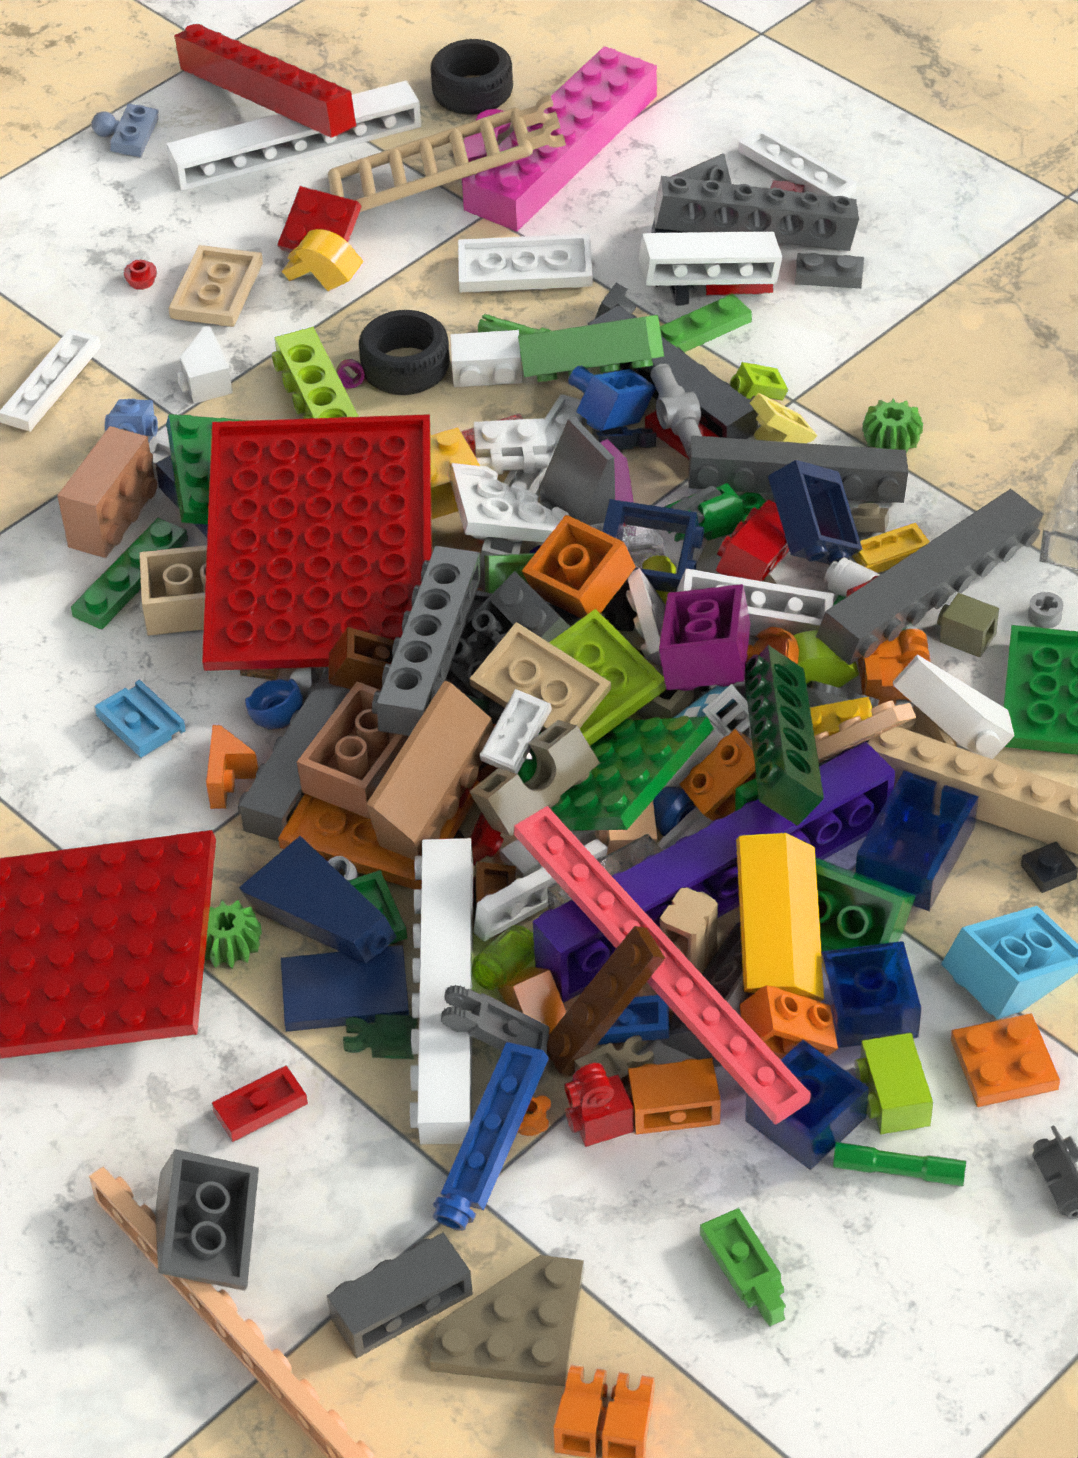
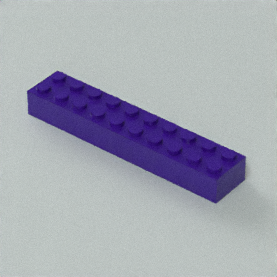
(706, 862)

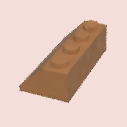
(430, 773)

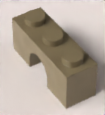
(562, 762)

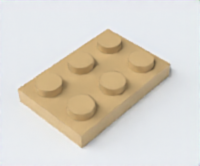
(215, 285)
(543, 671)

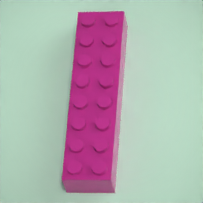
(591, 113)

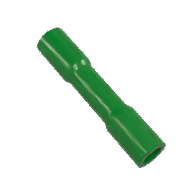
(872, 1160)

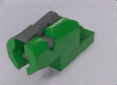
(718, 509)

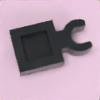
(627, 438)

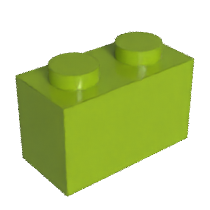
(896, 1083)

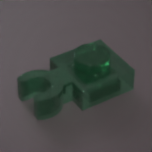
(386, 1037)

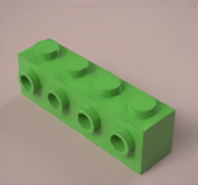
(591, 346)

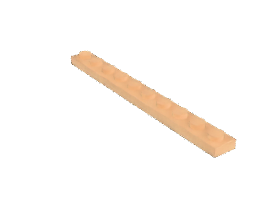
(240, 1336)

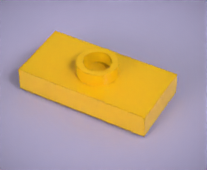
(890, 548)

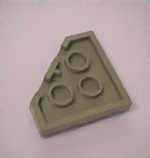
(516, 1327)

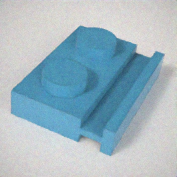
(140, 718)

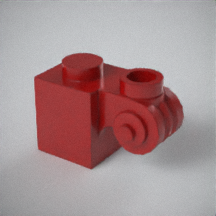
(598, 1105)

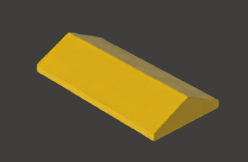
(779, 915)

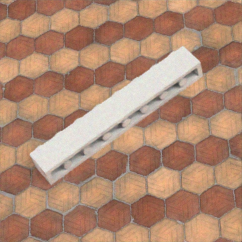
(281, 140)
(445, 960)

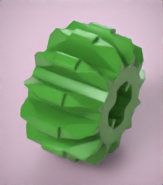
(892, 426)
(231, 934)

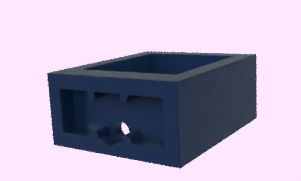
(814, 512)
(659, 519)

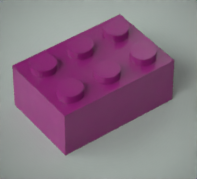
(705, 637)

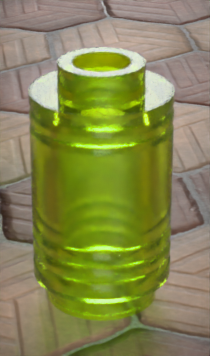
(504, 958)

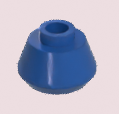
(670, 808)

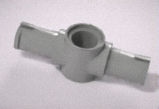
(675, 406)

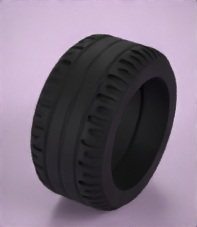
(471, 58)
(407, 373)

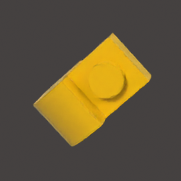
(324, 255)

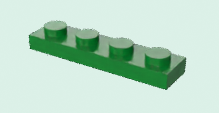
(123, 578)

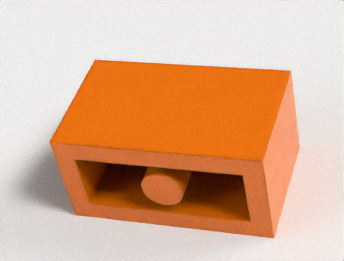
(674, 1096)

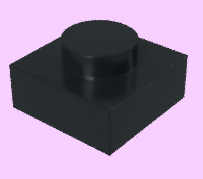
(1049, 867)

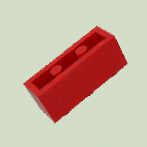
(754, 546)

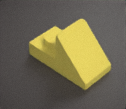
(780, 422)

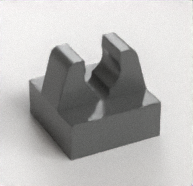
(614, 298)

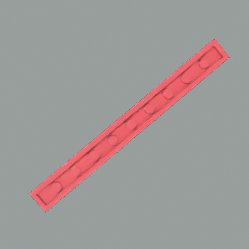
(676, 979)

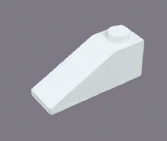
(956, 707)

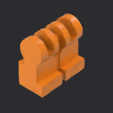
(888, 662)
(585, 1421)

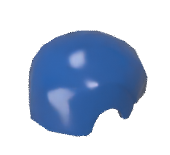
(274, 703)

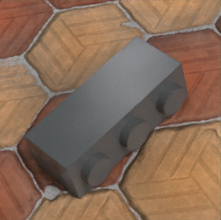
(399, 1294)

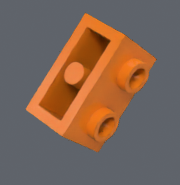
(715, 779)
(787, 1019)

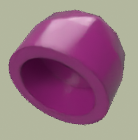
(346, 378)

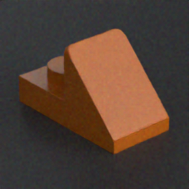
(227, 761)

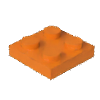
(1005, 1060)

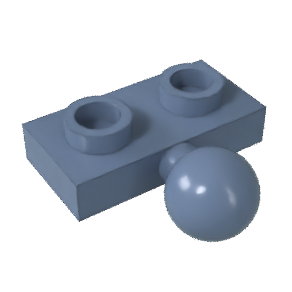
(131, 132)

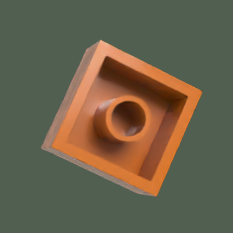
(579, 567)

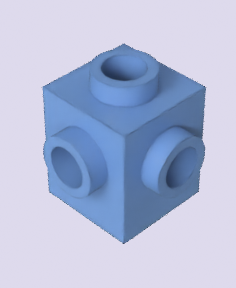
(133, 416)

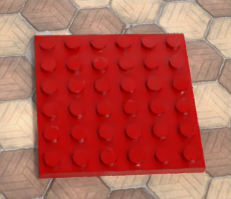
(103, 943)

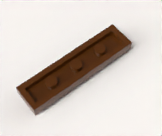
(604, 999)

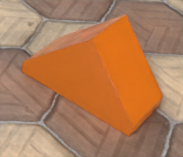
(535, 995)

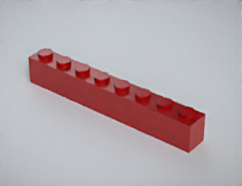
(265, 80)

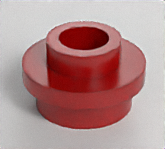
(140, 274)

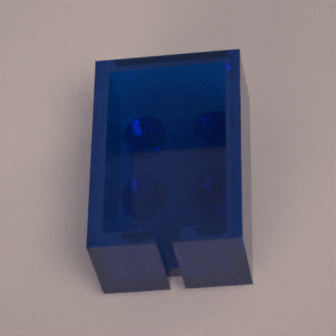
(913, 845)

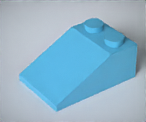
(1012, 960)

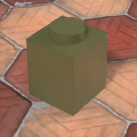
(968, 624)

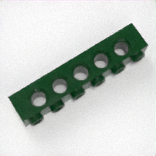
(782, 735)

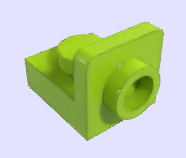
(756, 379)

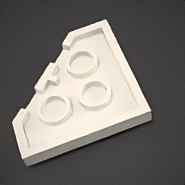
(498, 510)

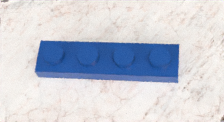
(495, 1124)

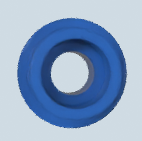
(453, 1211)

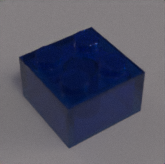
(870, 992)
(834, 1108)

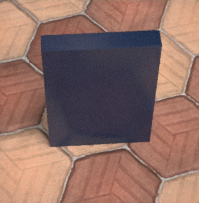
(334, 987)

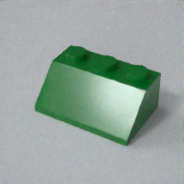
(858, 908)

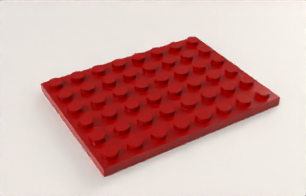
(312, 535)

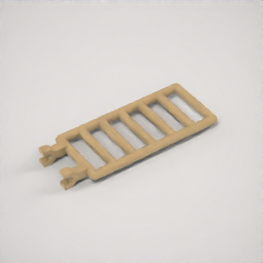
(526, 143)

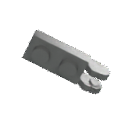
(491, 1020)

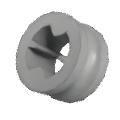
(1042, 601)

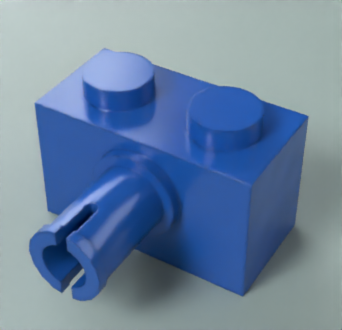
(611, 397)

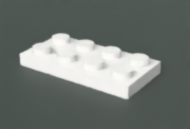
(525, 263)

